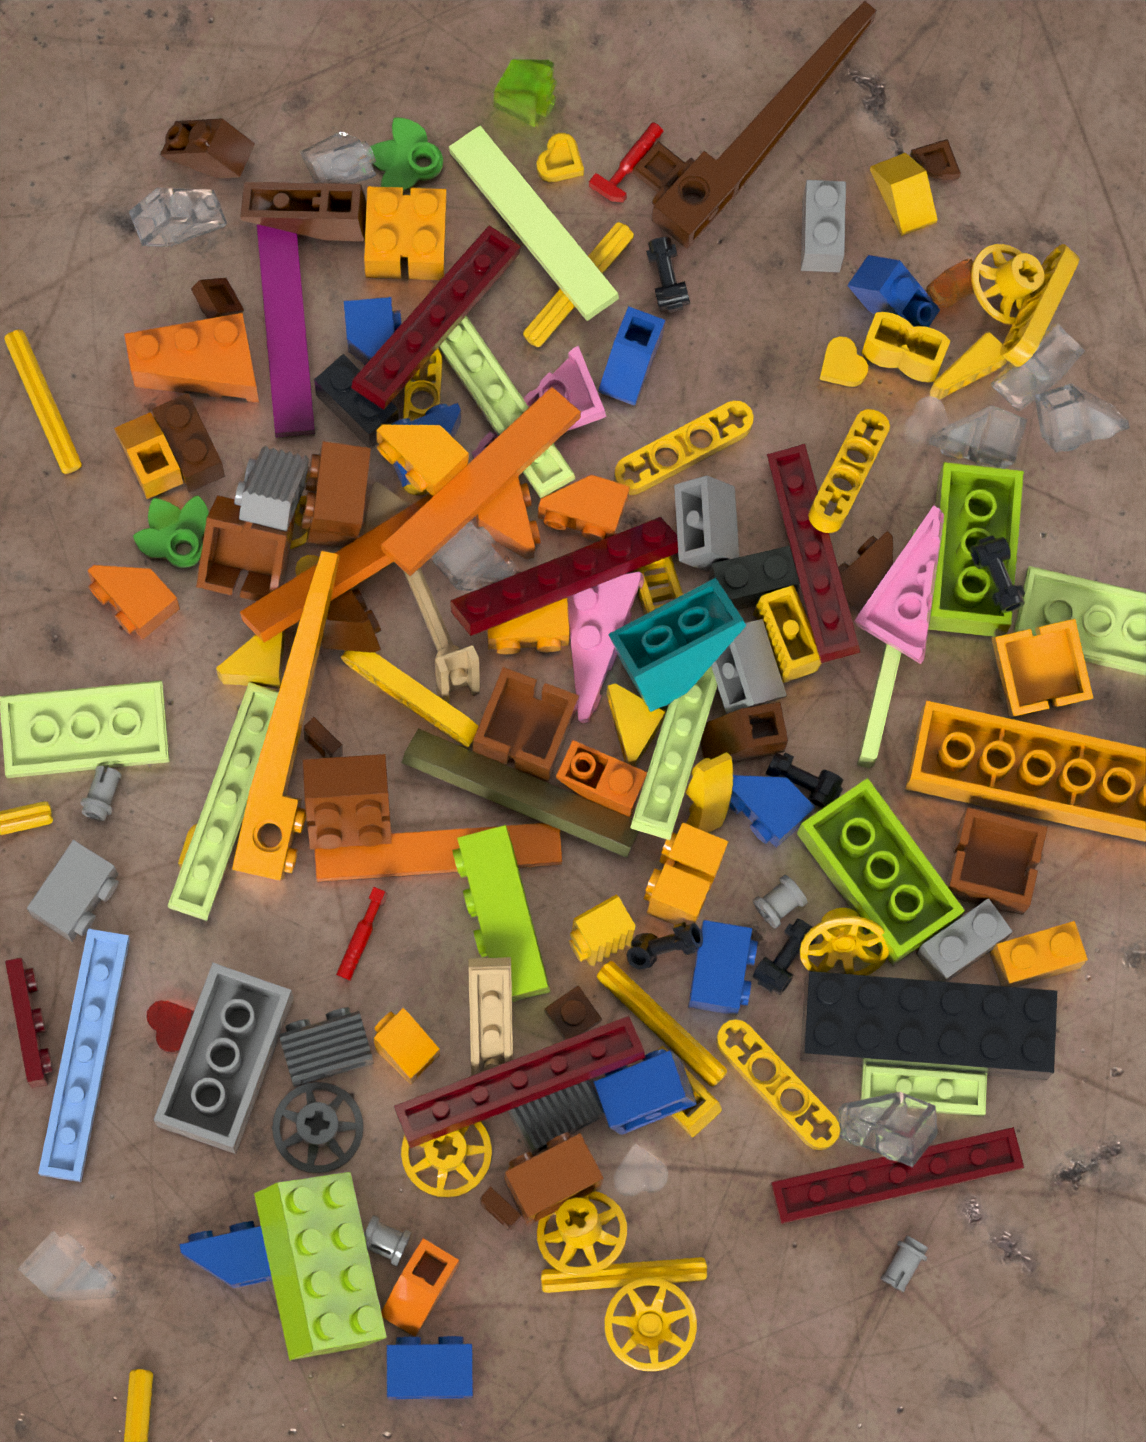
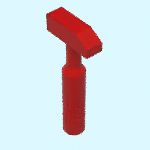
(635, 154)
(361, 935)

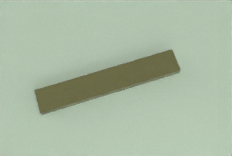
(520, 792)

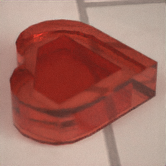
(170, 1024)

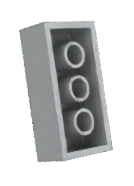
(224, 1058)

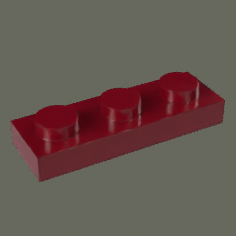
(29, 1022)

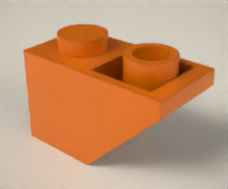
(587, 506)
(508, 520)
(136, 594)
(602, 778)
(419, 1287)

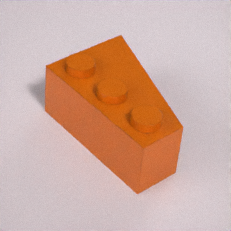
(194, 357)

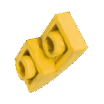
(710, 792)

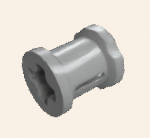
(780, 901)
(386, 1240)

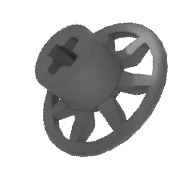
(317, 1127)

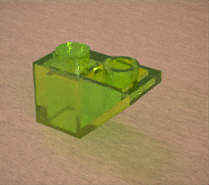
(526, 90)

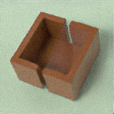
(338, 497)
(238, 546)
(524, 726)
(347, 801)
(993, 860)
(552, 1177)

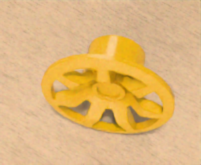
(1012, 279)
(843, 941)
(446, 1155)
(580, 1228)
(650, 1324)

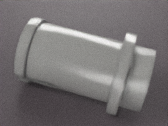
(101, 794)
(904, 1263)

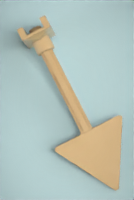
(453, 666)

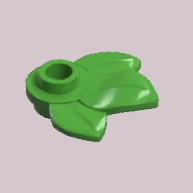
(400, 156)
(172, 528)

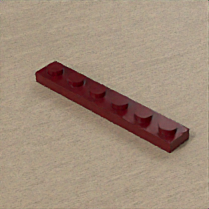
(435, 317)
(813, 556)
(564, 576)
(519, 1081)
(887, 1179)

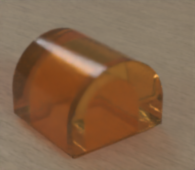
(952, 284)

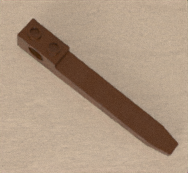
(724, 178)

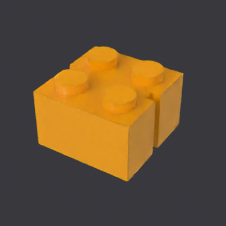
(405, 228)
(1042, 667)
(687, 876)

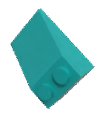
(677, 643)

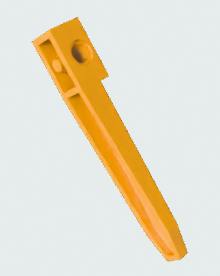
(272, 776)

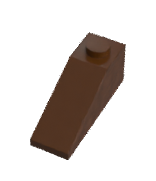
(307, 209)

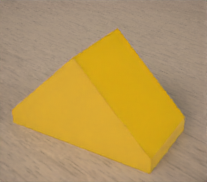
(905, 192)
(255, 663)
(632, 722)

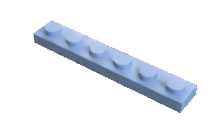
(84, 1055)

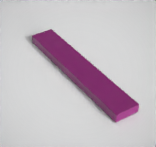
(285, 332)

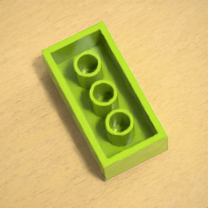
(974, 506)
(880, 869)
(501, 908)
(320, 1265)

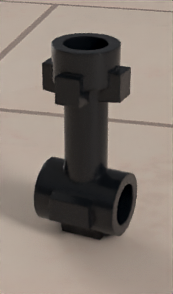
(671, 295)
(991, 553)
(823, 788)
(648, 946)
(774, 974)

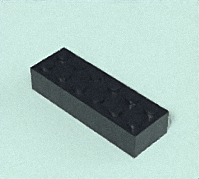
(929, 1025)

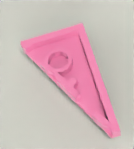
(574, 384)
(903, 600)
(591, 619)

